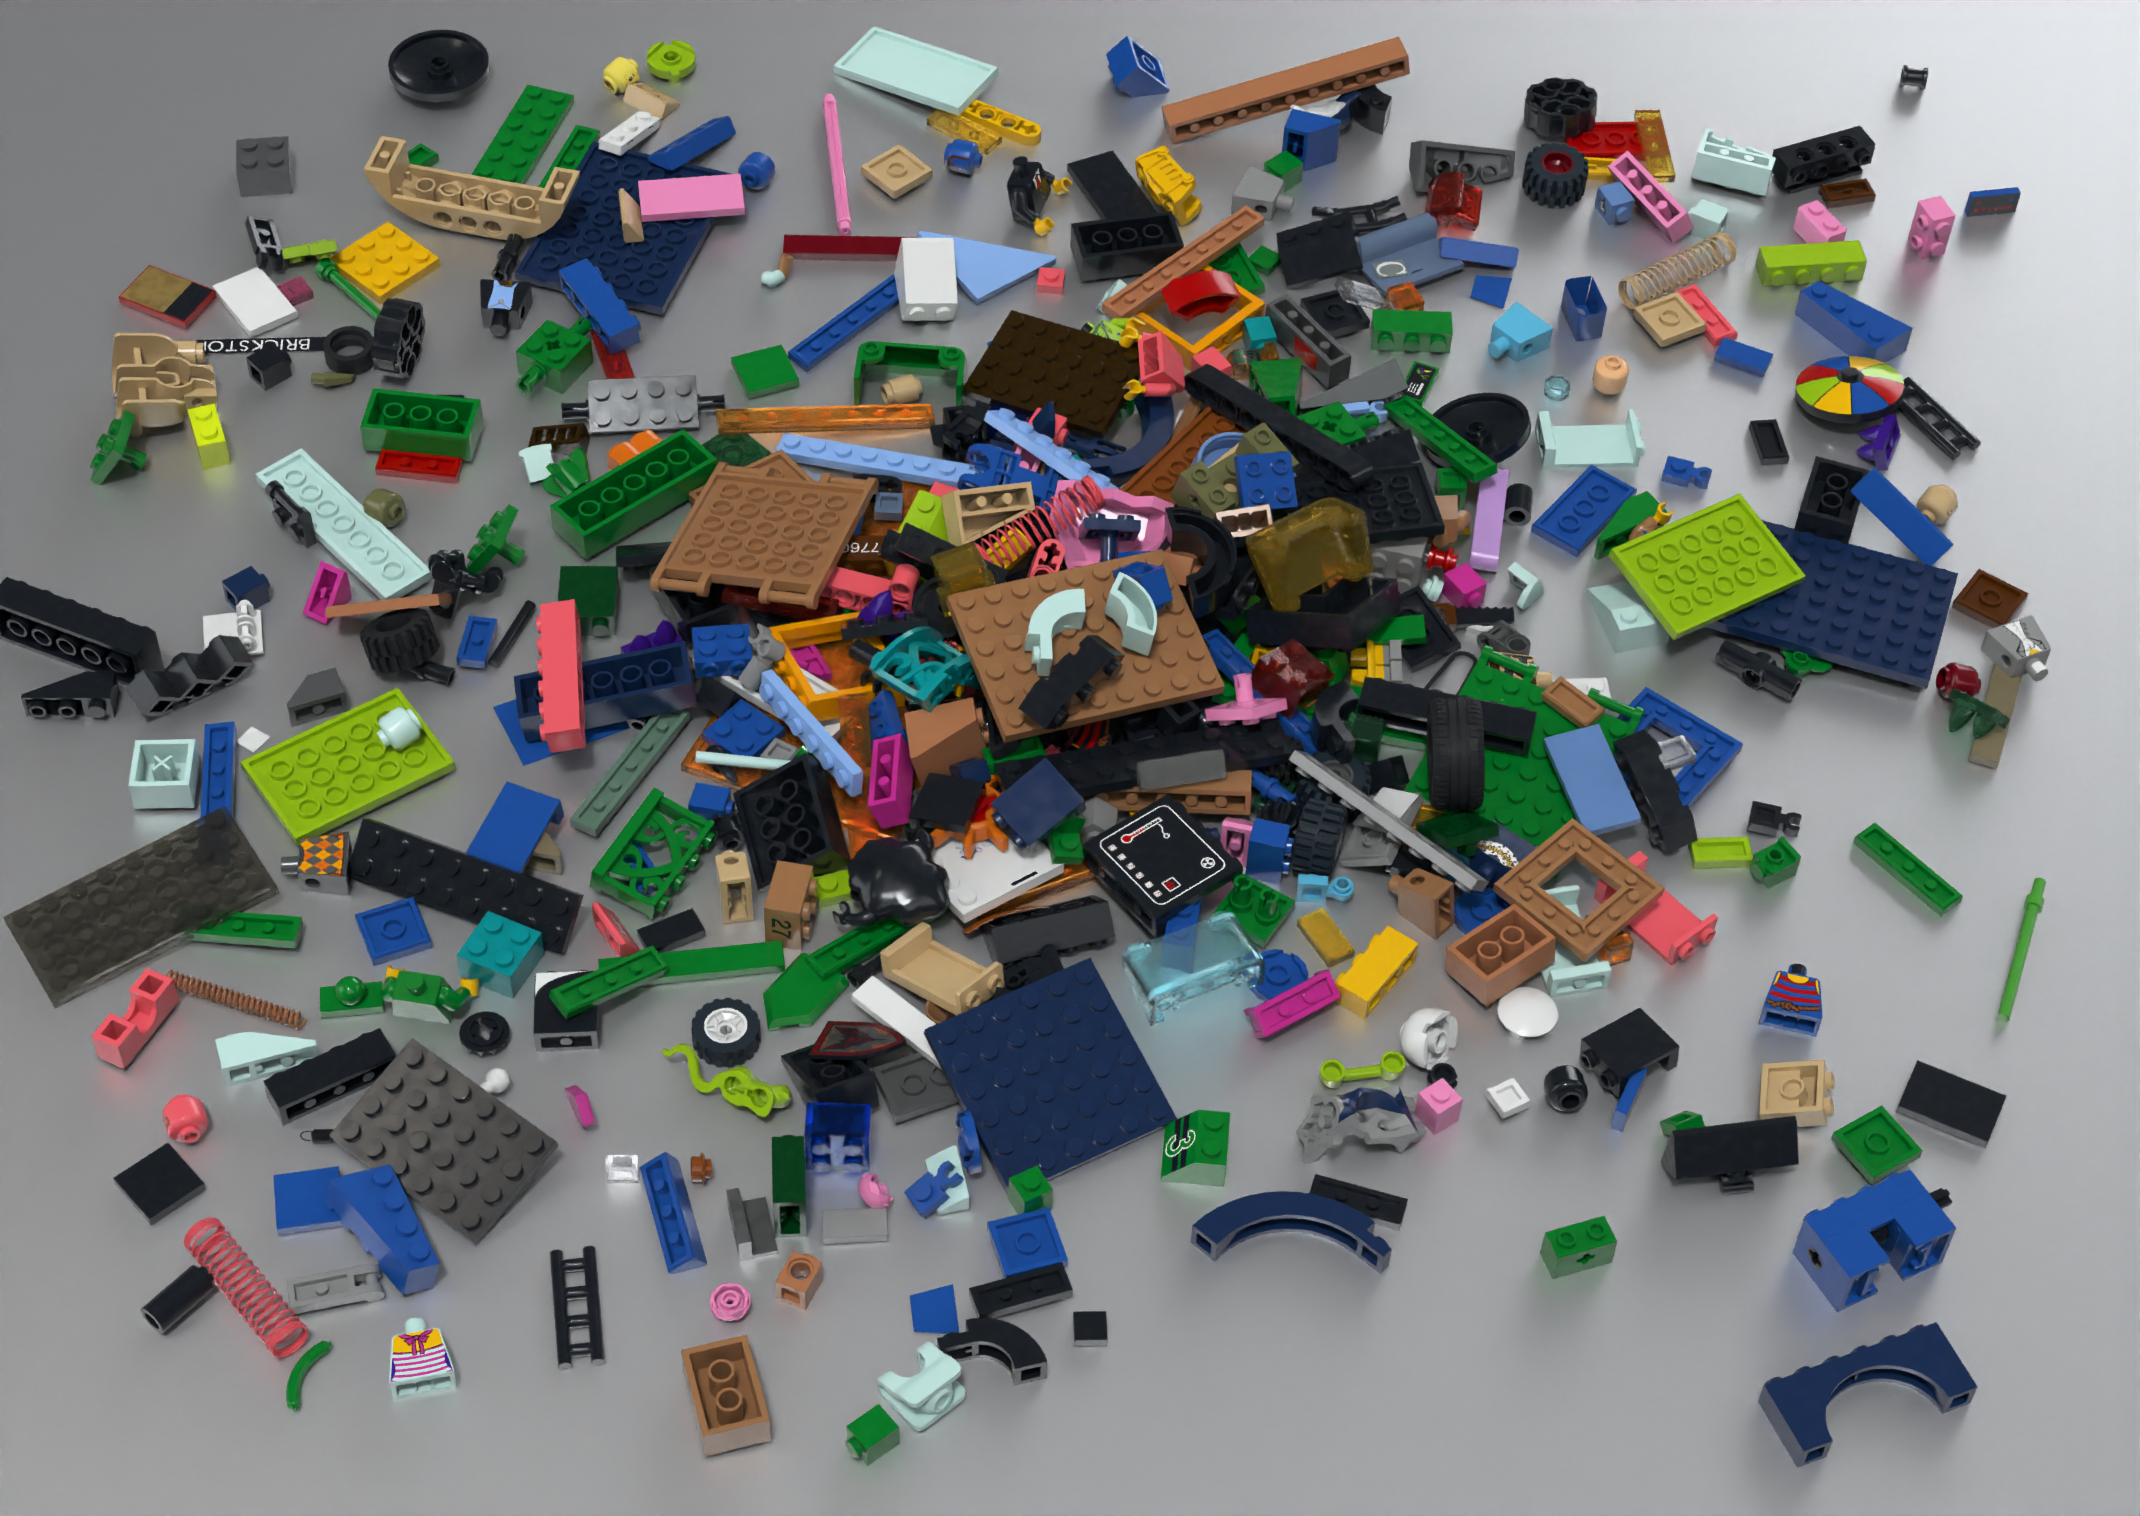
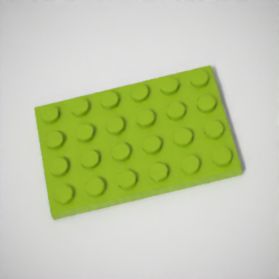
(1706, 566)
(343, 769)

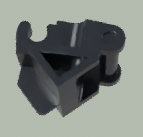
(958, 430)

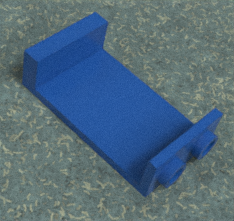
(515, 826)

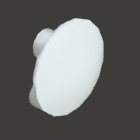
(1527, 1013)

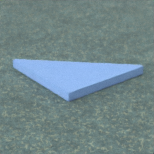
(991, 268)

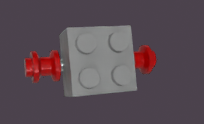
(1406, 560)

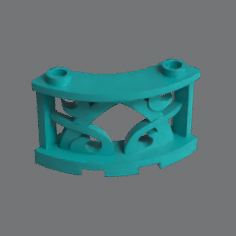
(931, 686)

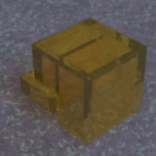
(959, 571)

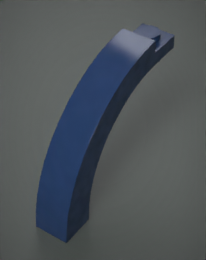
(1156, 425)
(1290, 1212)

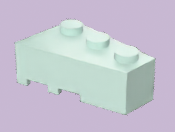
(1732, 166)

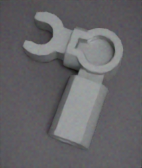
(768, 651)

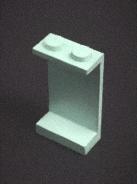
(1589, 444)
(1568, 972)

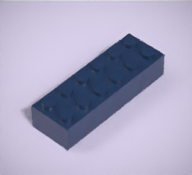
(619, 688)

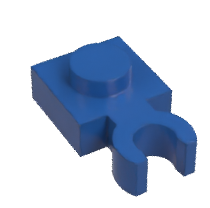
(1682, 472)
(930, 1191)

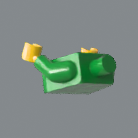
(425, 995)

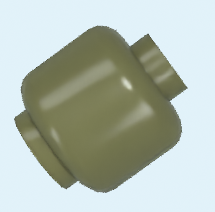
(384, 507)

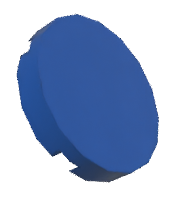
(1476, 908)
(1280, 974)
(968, 1142)

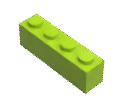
(1810, 263)

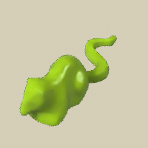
(737, 1085)

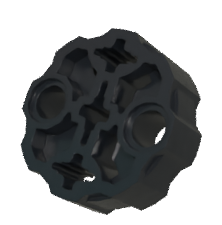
(1560, 107)
(398, 338)

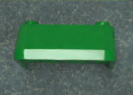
(910, 359)

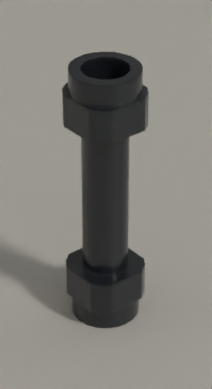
(861, 973)

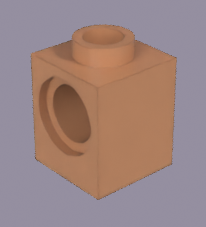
(799, 1291)

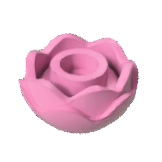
(873, 1191)
(730, 1293)

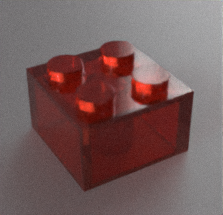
(1291, 674)

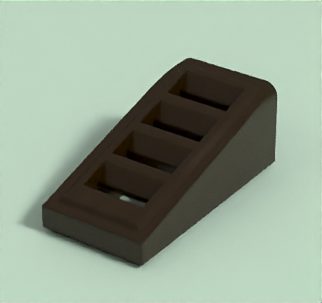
(567, 437)

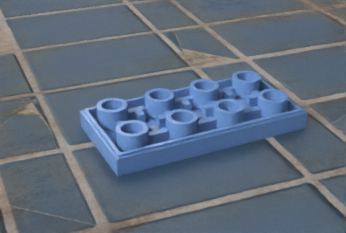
(1592, 780)

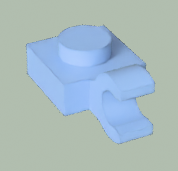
(1361, 408)

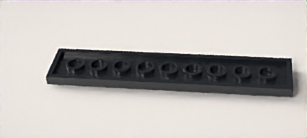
(1113, 766)

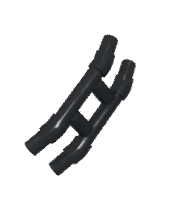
(1369, 211)

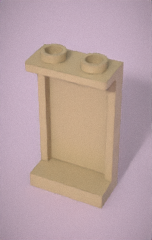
(939, 972)

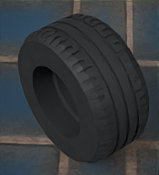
(1455, 754)

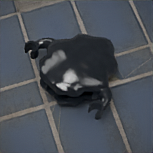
(896, 881)

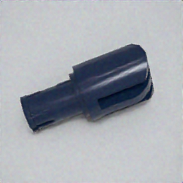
(1092, 449)

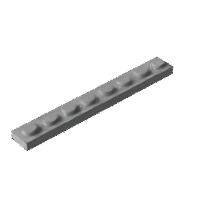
(1396, 828)

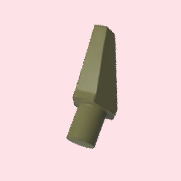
(331, 380)

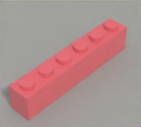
(562, 676)

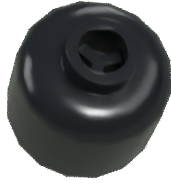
(1565, 1088)

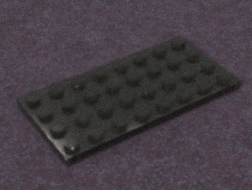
(140, 906)

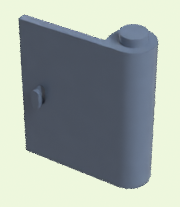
(1415, 244)

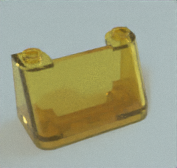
(1309, 550)

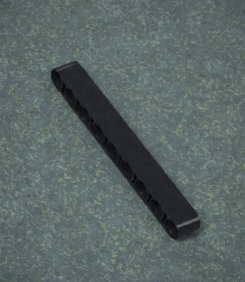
(1305, 442)

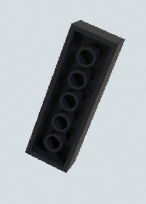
(75, 632)

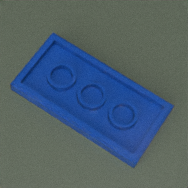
(1582, 510)

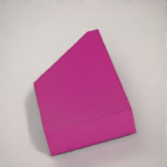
(811, 661)
(580, 1105)

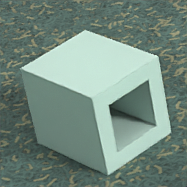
(1708, 219)

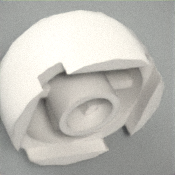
(1428, 1037)

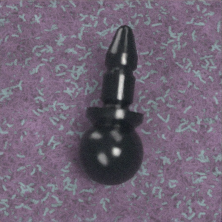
(727, 771)

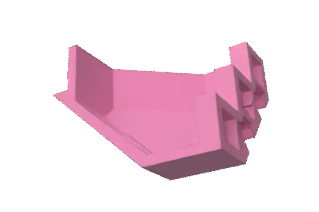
(1087, 551)

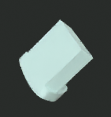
(535, 462)
(1526, 582)

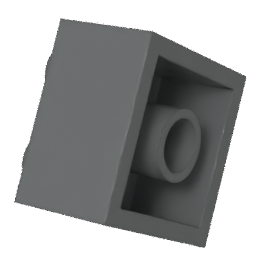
(264, 166)

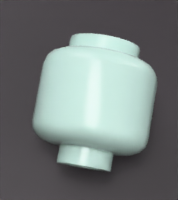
(399, 728)

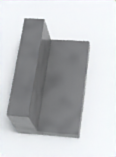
(751, 1226)

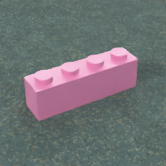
(1651, 197)

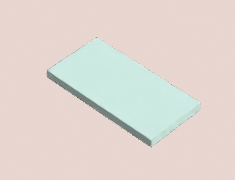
(916, 70)

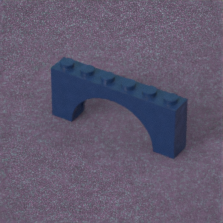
(1915, 1359)

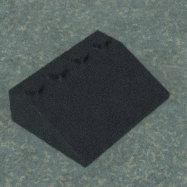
(792, 820)

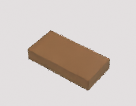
(1572, 703)

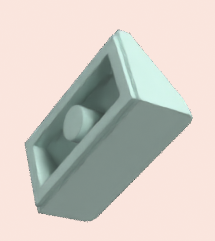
(959, 1195)

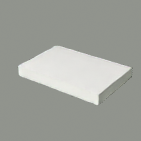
(255, 302)

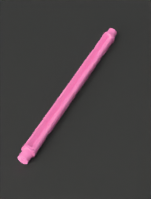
(844, 220)

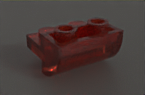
(1453, 201)

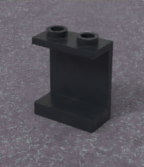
(1626, 1049)

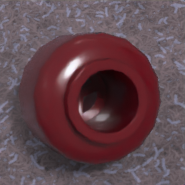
(1960, 677)

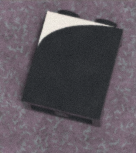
(551, 1029)

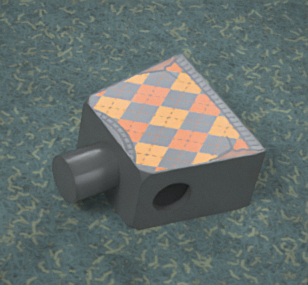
(322, 864)

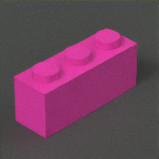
(890, 781)

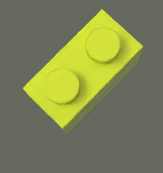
(208, 436)

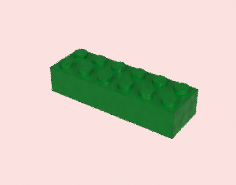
(632, 494)

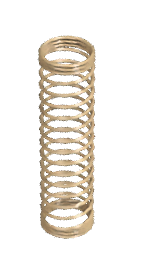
(1726, 239)

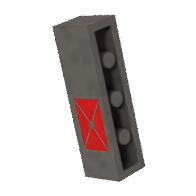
(1309, 341)

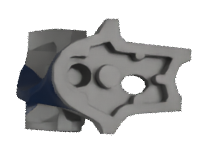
(1338, 1118)

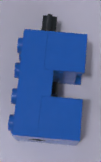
(1876, 1226)

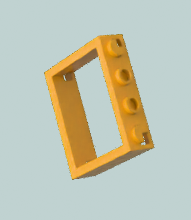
(1221, 337)
(818, 631)

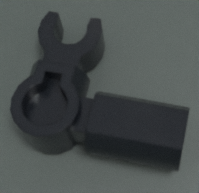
(863, 653)

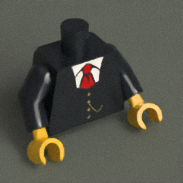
(1029, 191)

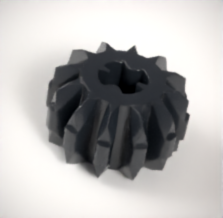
(1282, 813)

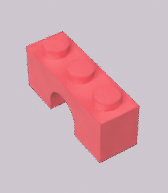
(151, 1002)

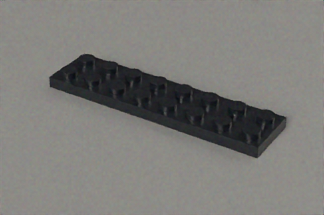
(461, 882)

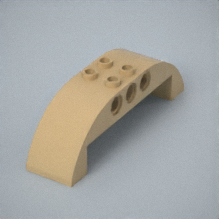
(464, 200)

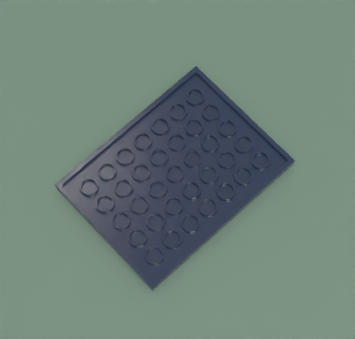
(591, 228)
(1853, 608)

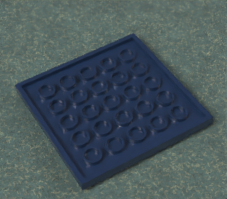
(1050, 1075)

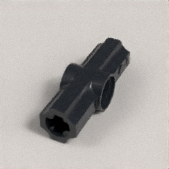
(1758, 670)

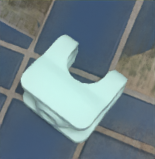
(929, 1393)

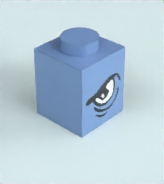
(1614, 203)

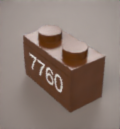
(862, 556)

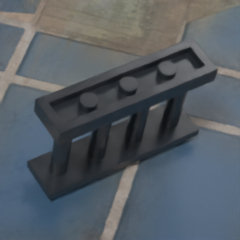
(915, 548)

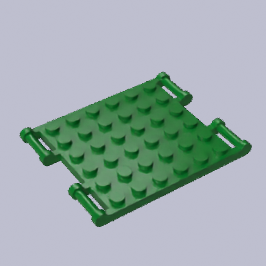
(1519, 788)

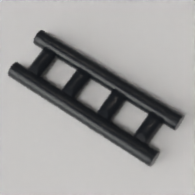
(1933, 430)
(563, 1322)

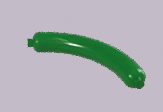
(299, 1371)

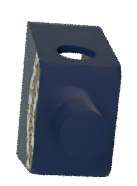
(1499, 854)

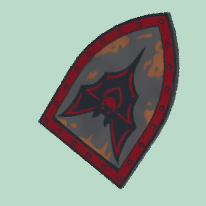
(855, 1041)

